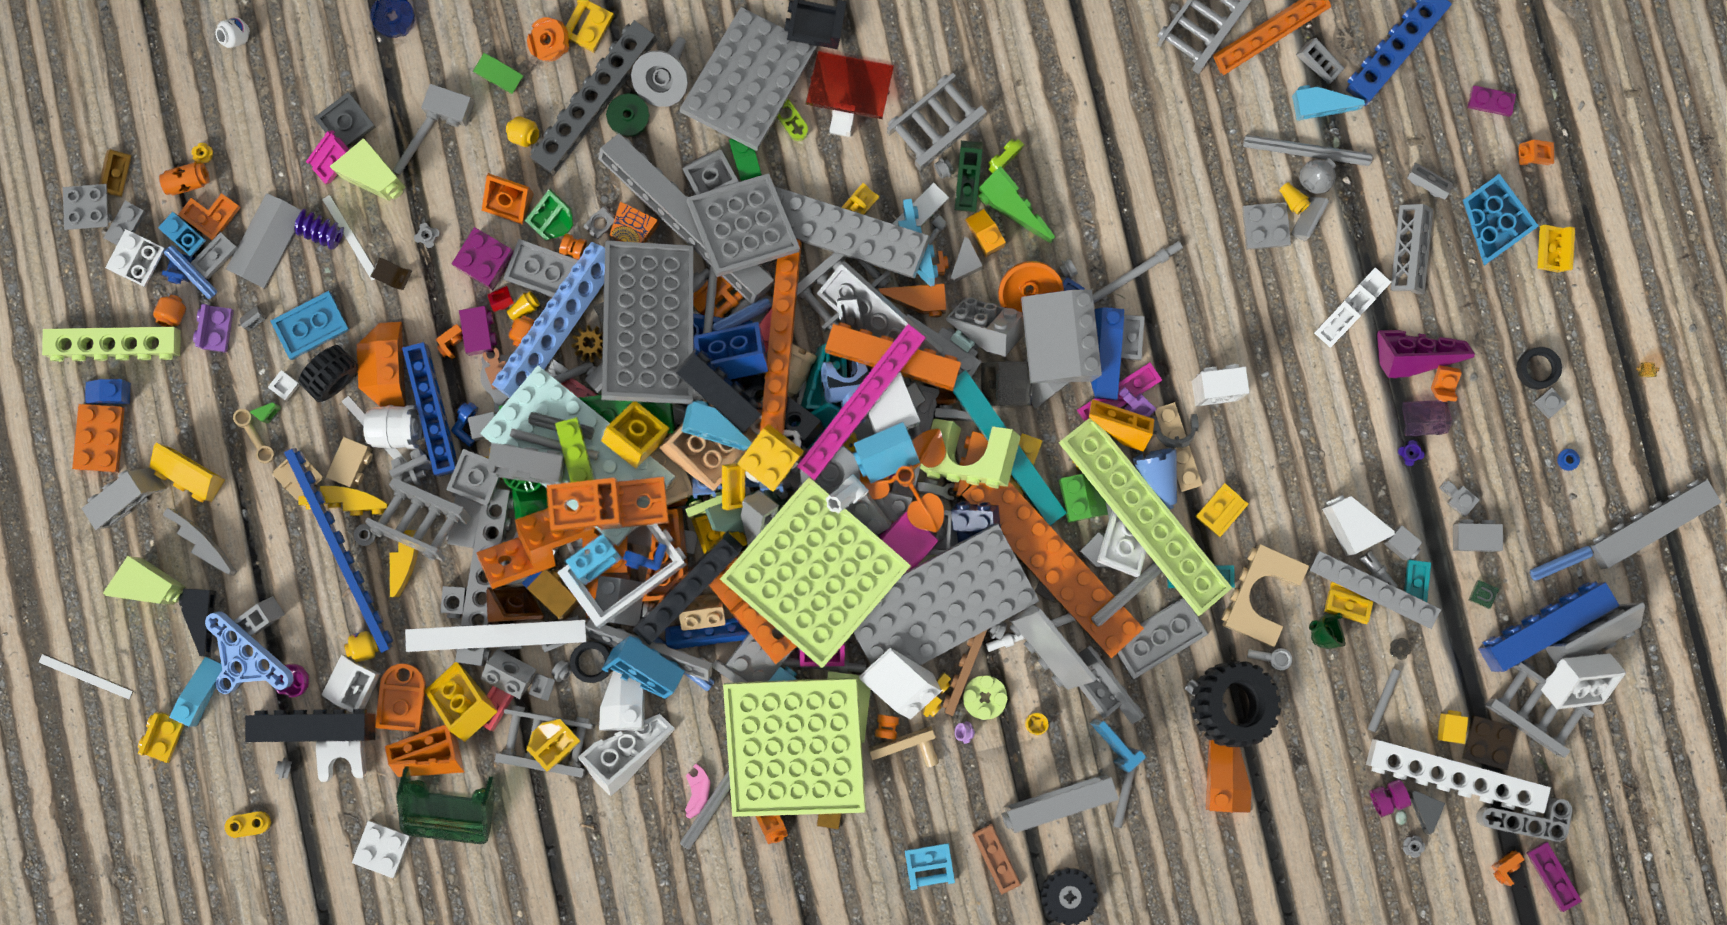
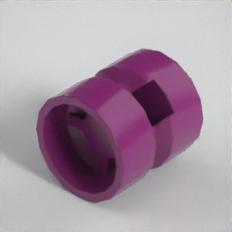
(1389, 798)

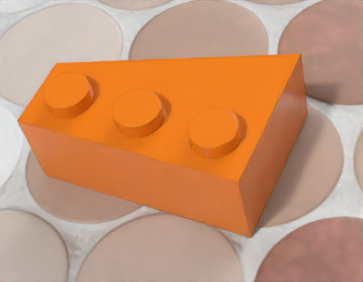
(426, 753)

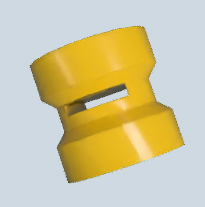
(1039, 724)

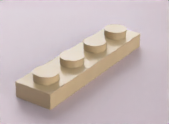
(1171, 426)

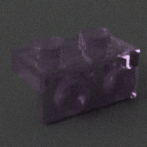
(1426, 418)

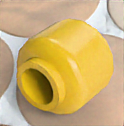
(522, 131)
(361, 646)

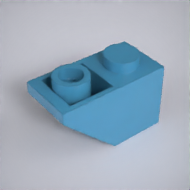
(182, 233)

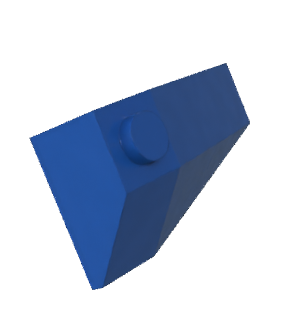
(1110, 337)

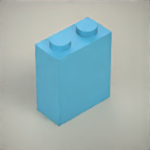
(885, 453)

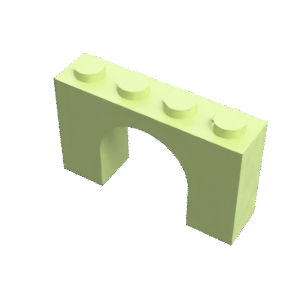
(993, 467)

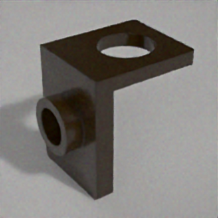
(391, 274)

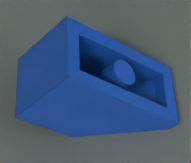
(107, 391)

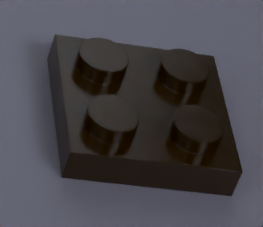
(1489, 742)

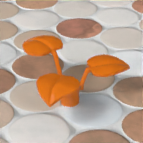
(927, 511)

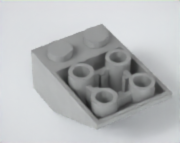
(988, 325)

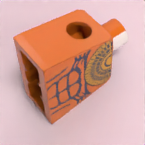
(632, 225)

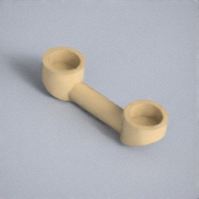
(244, 420)

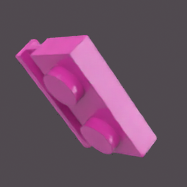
(325, 154)

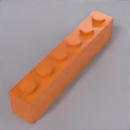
(869, 349)

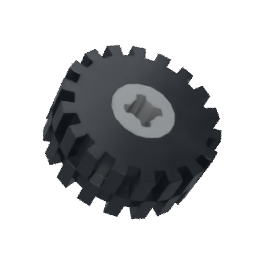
(1064, 886)

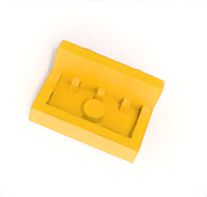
(1556, 248)

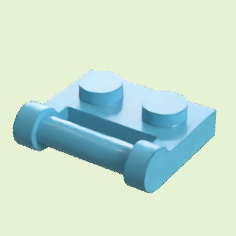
(927, 859)

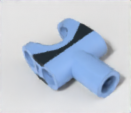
(839, 388)

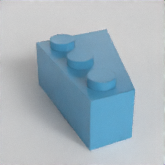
(645, 666)

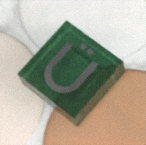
(1483, 594)

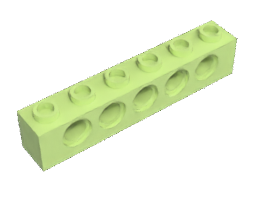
(55, 339)

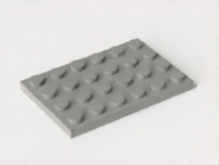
(747, 79)

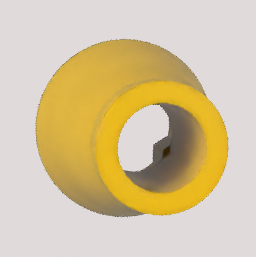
(1295, 199)
(524, 305)

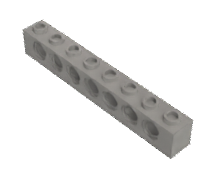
(475, 584)

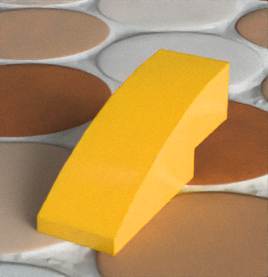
(402, 566)

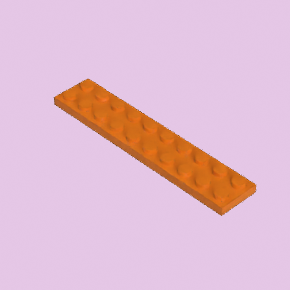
(1057, 566)

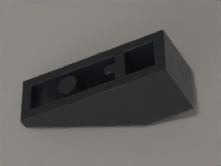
(195, 608)

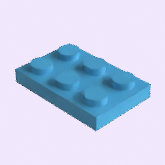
(309, 325)

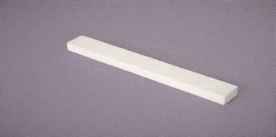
(495, 635)

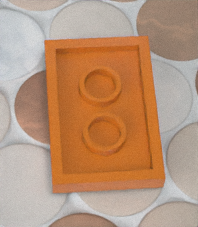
(98, 438)

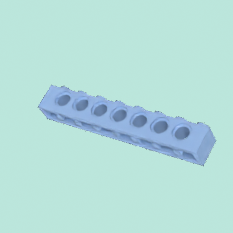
(565, 309)

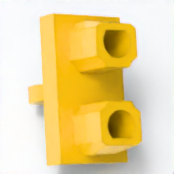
(861, 200)

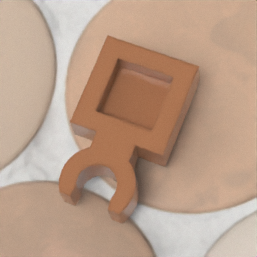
(495, 366)

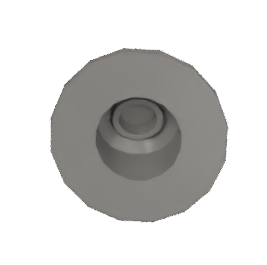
(661, 75)
(836, 472)

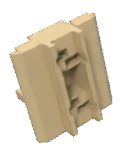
(287, 478)

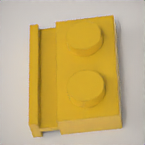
(1221, 510)
(1348, 604)

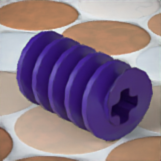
(317, 230)

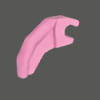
(700, 791)

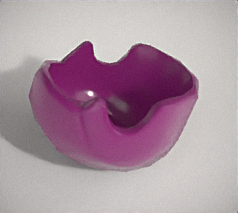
(300, 682)

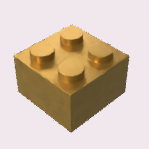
(554, 593)

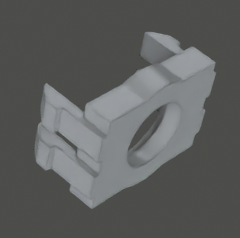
(603, 212)

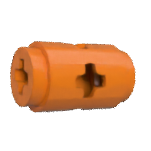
(195, 177)

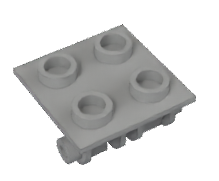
(85, 207)

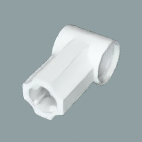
(849, 492)

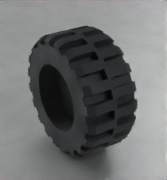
(1261, 697)

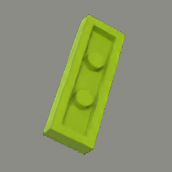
(574, 450)

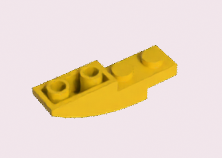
(353, 501)

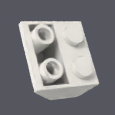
(135, 258)
(351, 684)

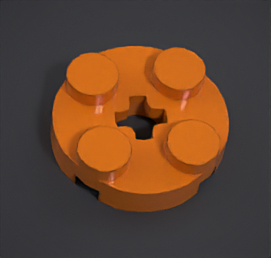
(559, 39)

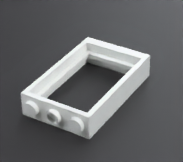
(590, 605)

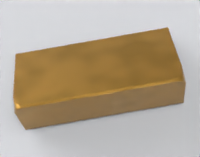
(115, 172)

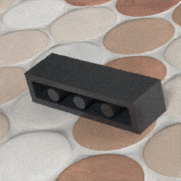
(719, 390)

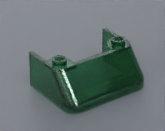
(444, 815)

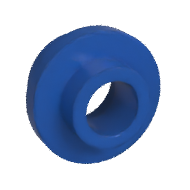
(1563, 464)

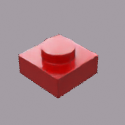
(500, 299)

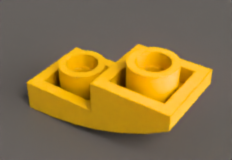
(933, 706)

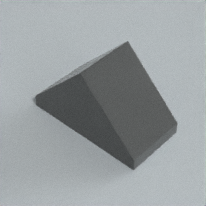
(1427, 810)

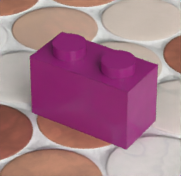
(477, 330)

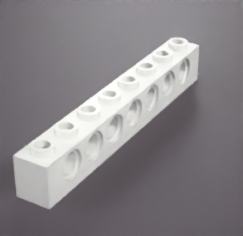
(1536, 794)

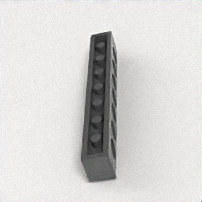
(592, 109)

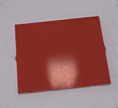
(850, 85)

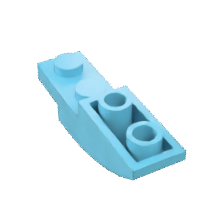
(926, 270)

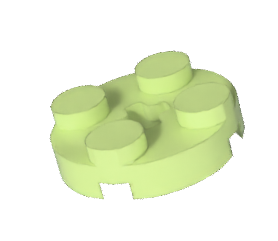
(997, 699)

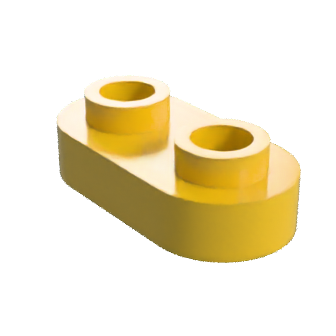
(247, 825)

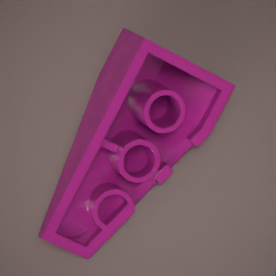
(1411, 355)

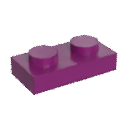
(1491, 101)

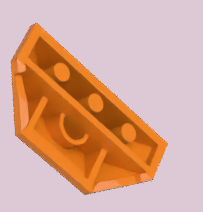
(382, 365)

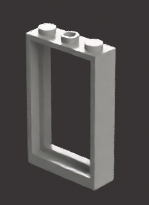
(1059, 803)

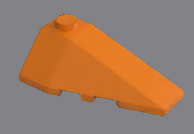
(1227, 780)

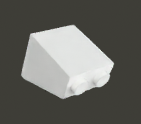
(894, 408)
(1355, 525)

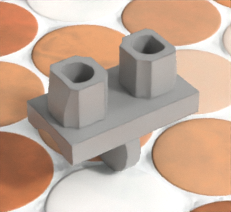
(412, 470)

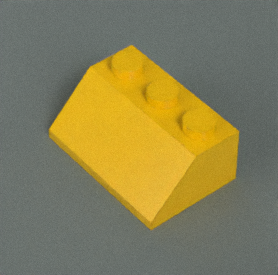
(185, 473)

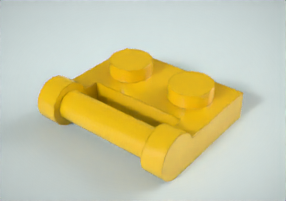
(593, 27)

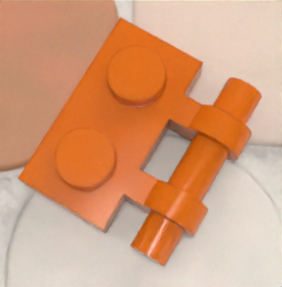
(722, 291)

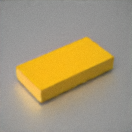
(733, 486)

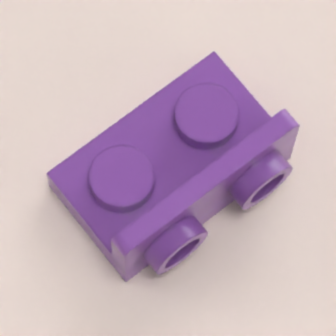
(213, 328)

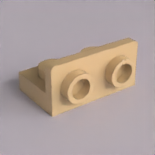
(703, 613)

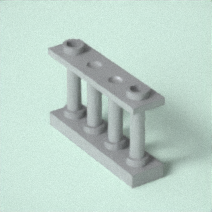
(1212, 41)
(940, 142)
(820, 276)
(419, 499)
(1519, 718)
(509, 756)

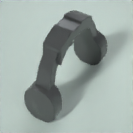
(1177, 443)

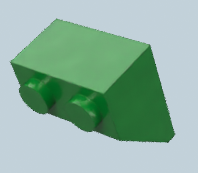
(529, 502)

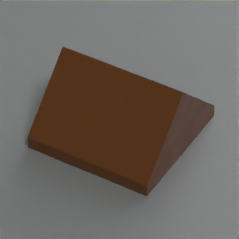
(511, 604)

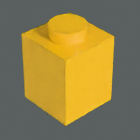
(1452, 727)

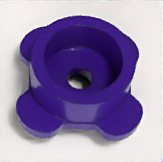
(1417, 453)

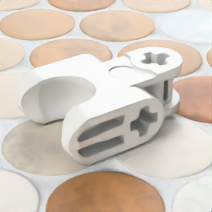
(329, 751)

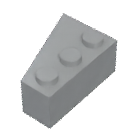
(526, 464)
(121, 496)

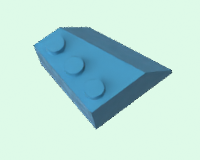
(1497, 218)

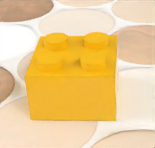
(635, 434)
(770, 457)

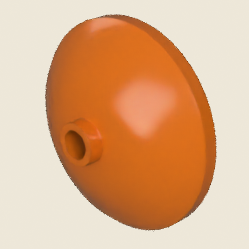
(1034, 273)

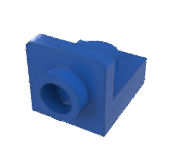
(174, 274)

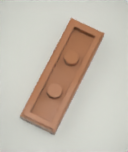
(996, 859)

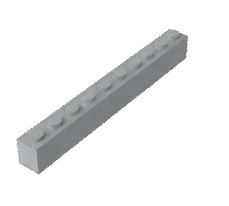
(671, 206)

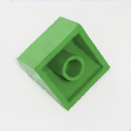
(1081, 499)

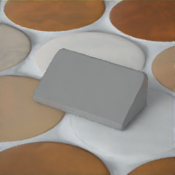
(1309, 218)

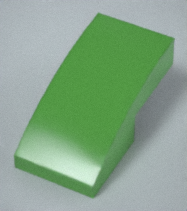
(497, 73)

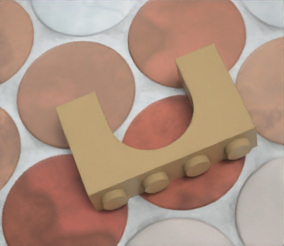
(1240, 615)

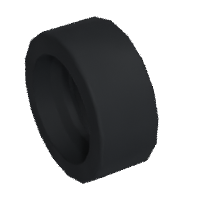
(1552, 357)
(574, 661)

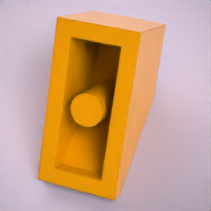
(985, 232)

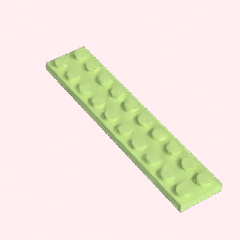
(1145, 516)

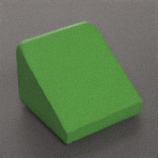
(266, 412)

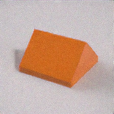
(506, 198)

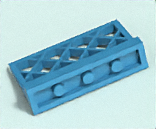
(1128, 757)

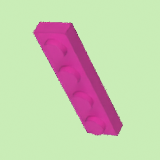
(1136, 383)

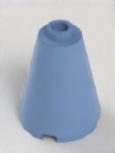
(1160, 473)

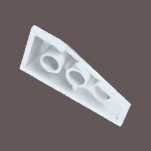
(621, 756)

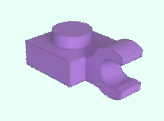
(1137, 404)

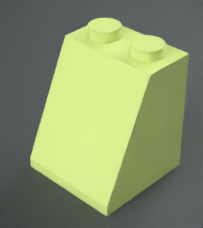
(369, 171)
(144, 582)

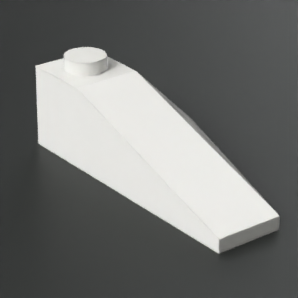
(622, 705)

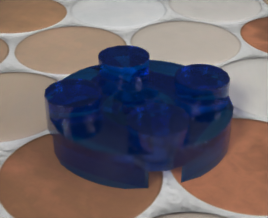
(399, 26)

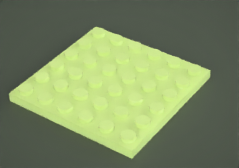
(815, 573)
(794, 747)

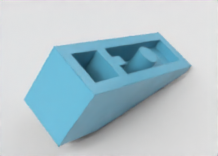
(1322, 102)
(711, 425)
(197, 693)

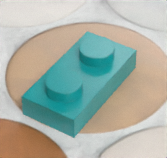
(1417, 579)

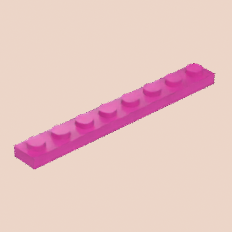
(861, 402)

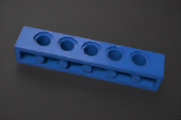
(1366, 90)
(430, 409)

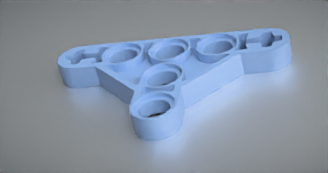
(235, 651)

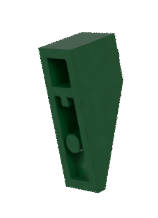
(968, 176)

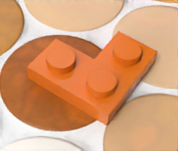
(210, 221)

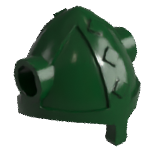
(1326, 631)

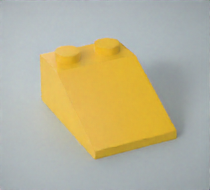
(460, 702)

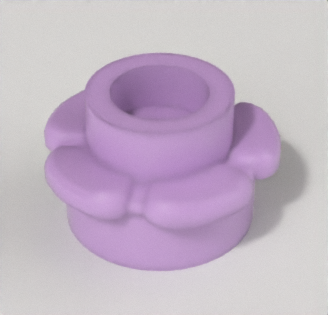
(964, 732)

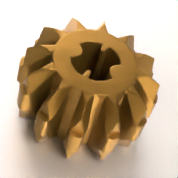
(587, 351)

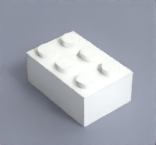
(1220, 386)
(1583, 681)

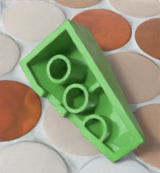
(1003, 196)

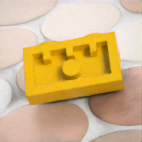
(160, 737)

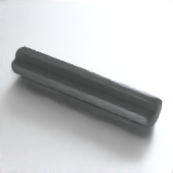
(549, 423)

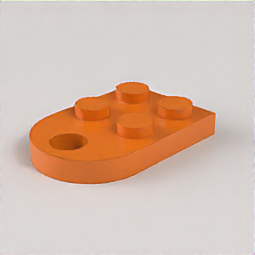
(401, 701)

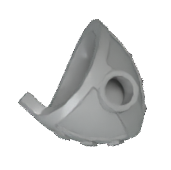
(1318, 176)

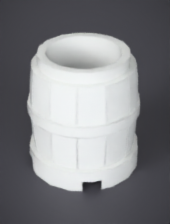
(393, 427)

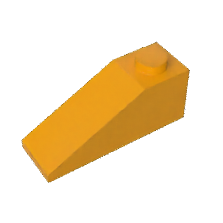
(1125, 426)

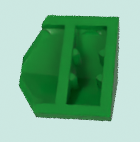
(551, 217)

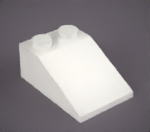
(901, 683)

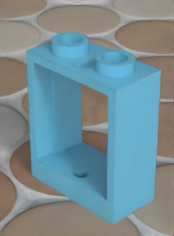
(600, 558)

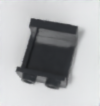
(815, 23)

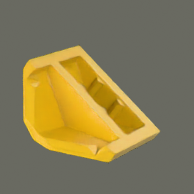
(551, 743)

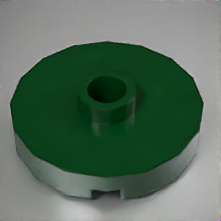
(635, 123)

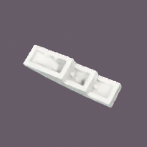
(1352, 307)

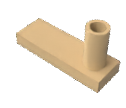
(922, 737)

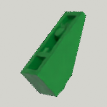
(745, 160)

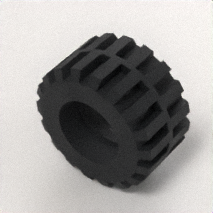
(328, 373)

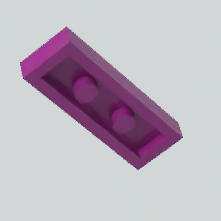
(1554, 876)

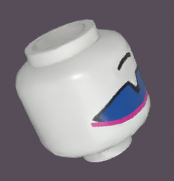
(232, 32)

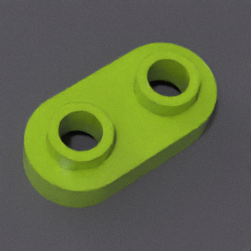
(1012, 149)

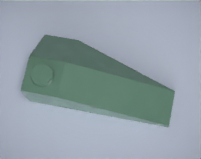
(731, 520)

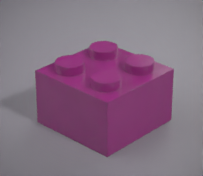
(483, 258)

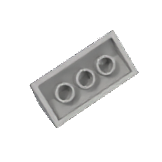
(264, 241)

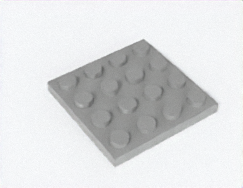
(742, 225)

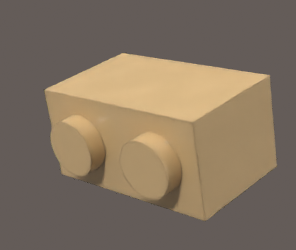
(349, 463)

